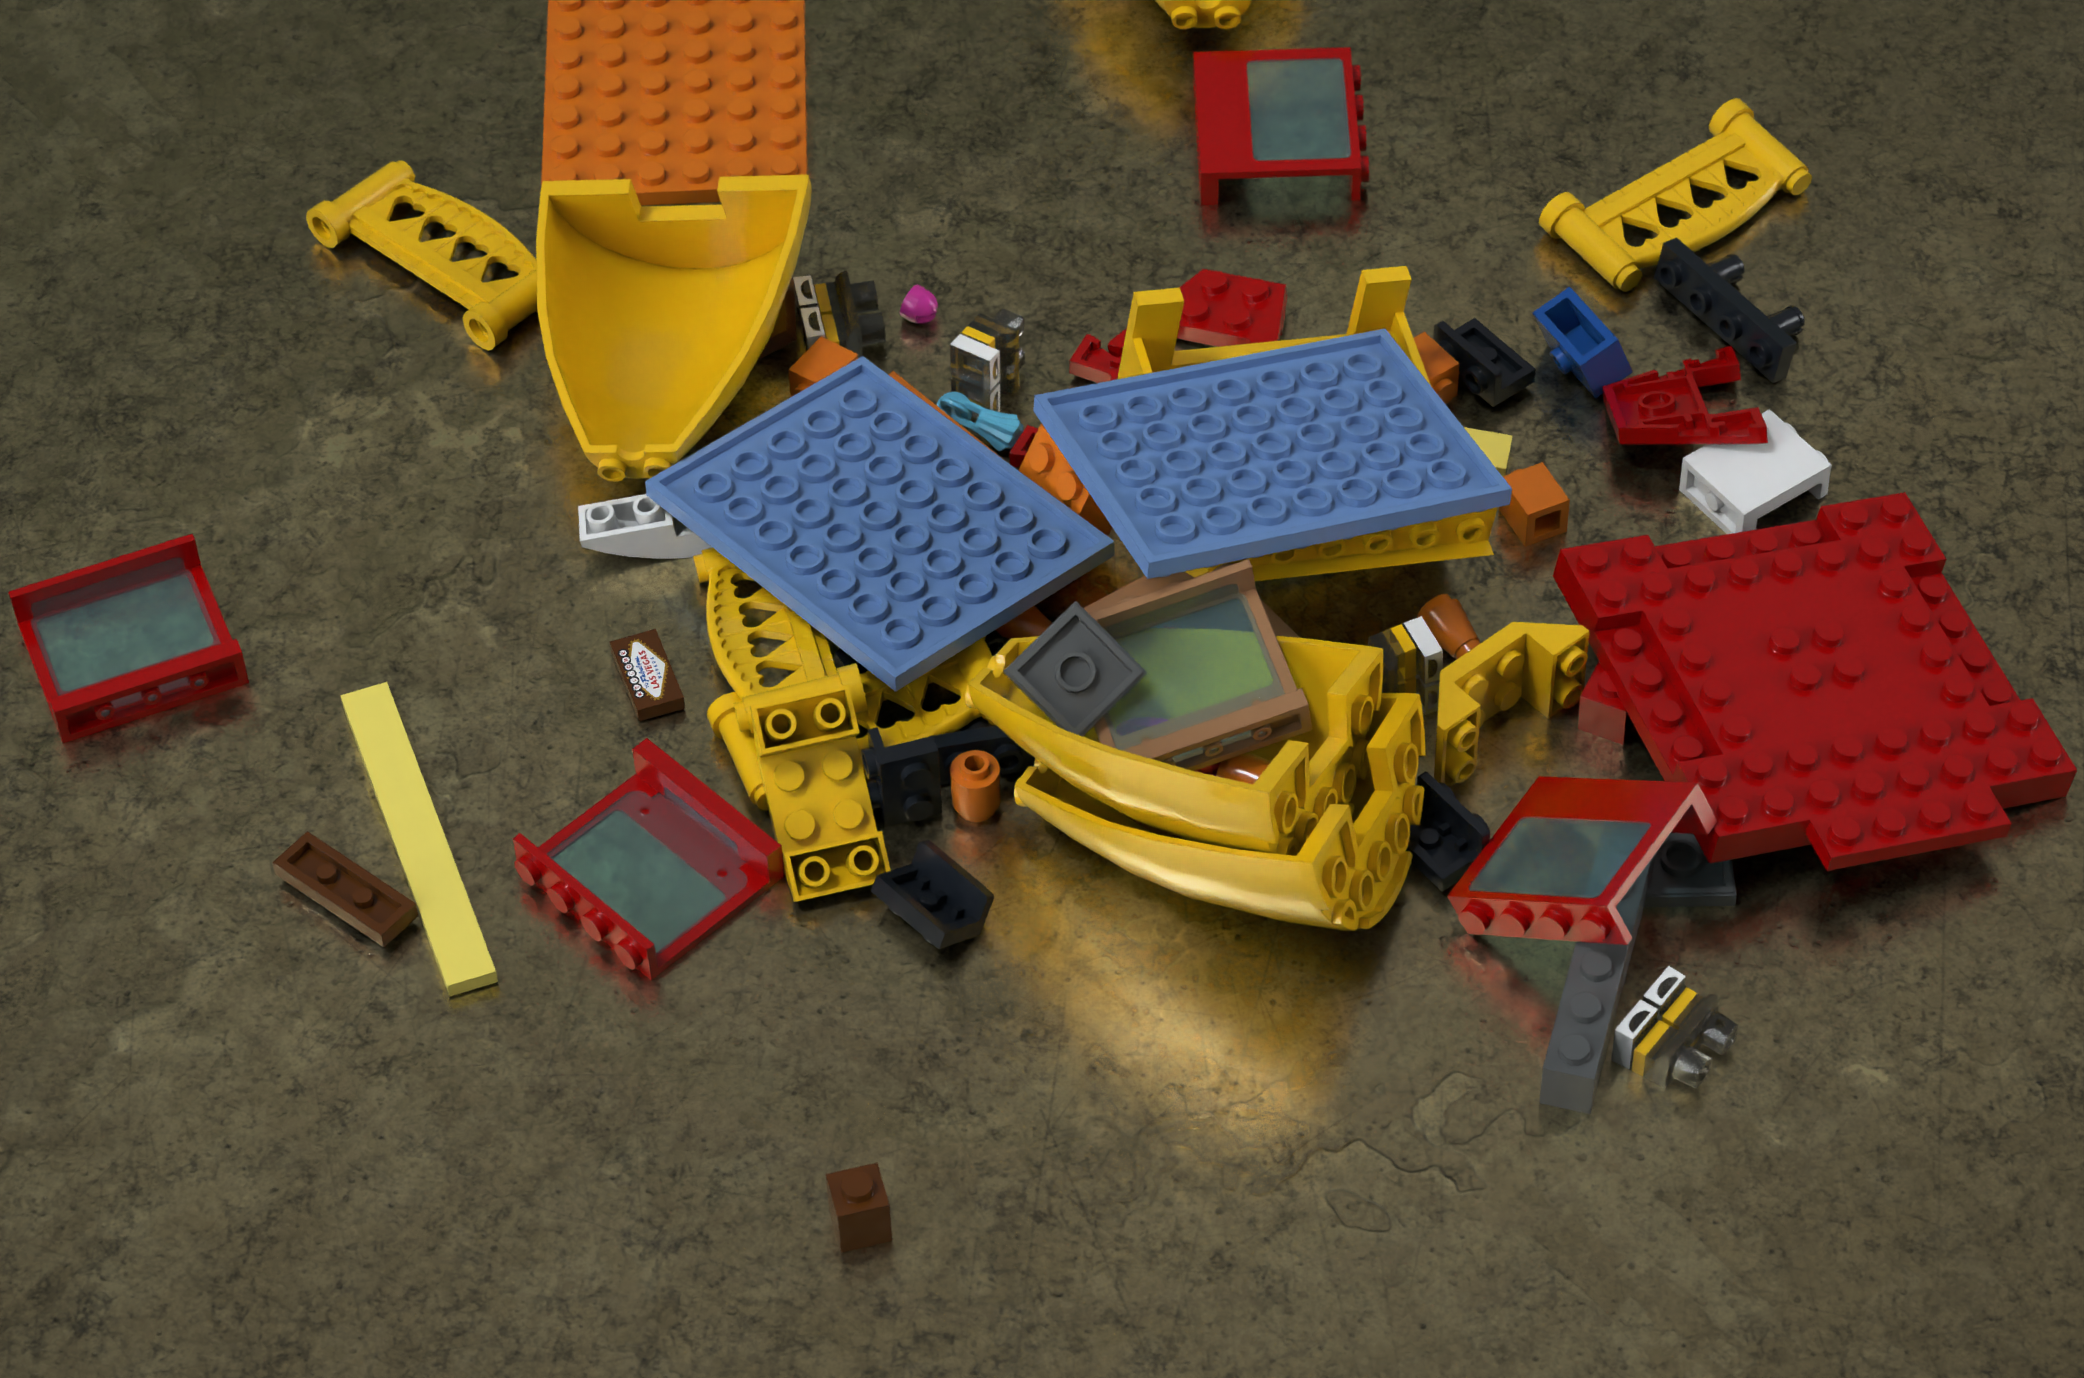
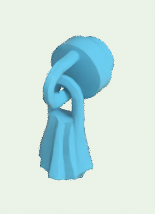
(996, 427)

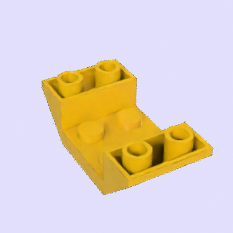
(1521, 660)
(818, 792)

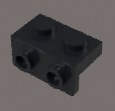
(1485, 361)
(903, 778)
(1447, 835)
(936, 896)

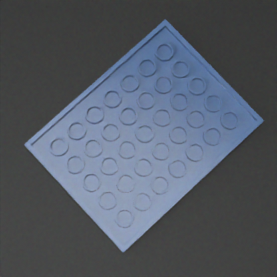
(1269, 452)
(880, 521)

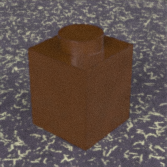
(859, 1207)

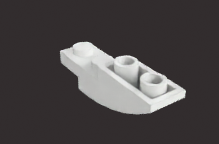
(636, 529)

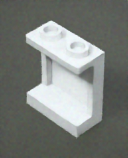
(1749, 480)

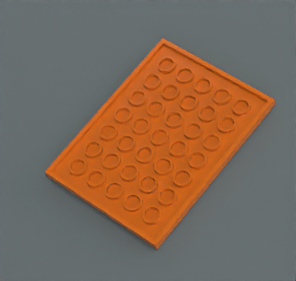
(674, 93)

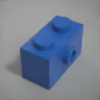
(1581, 342)

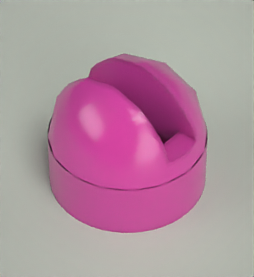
(919, 305)

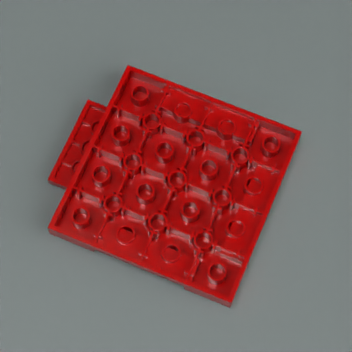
(1816, 685)

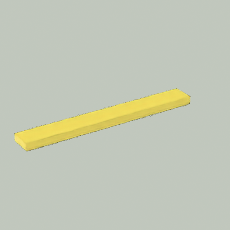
(419, 840)

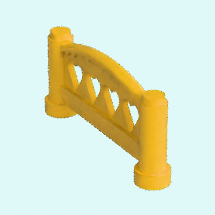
(1737, 143)
(366, 214)
(803, 652)
(951, 674)

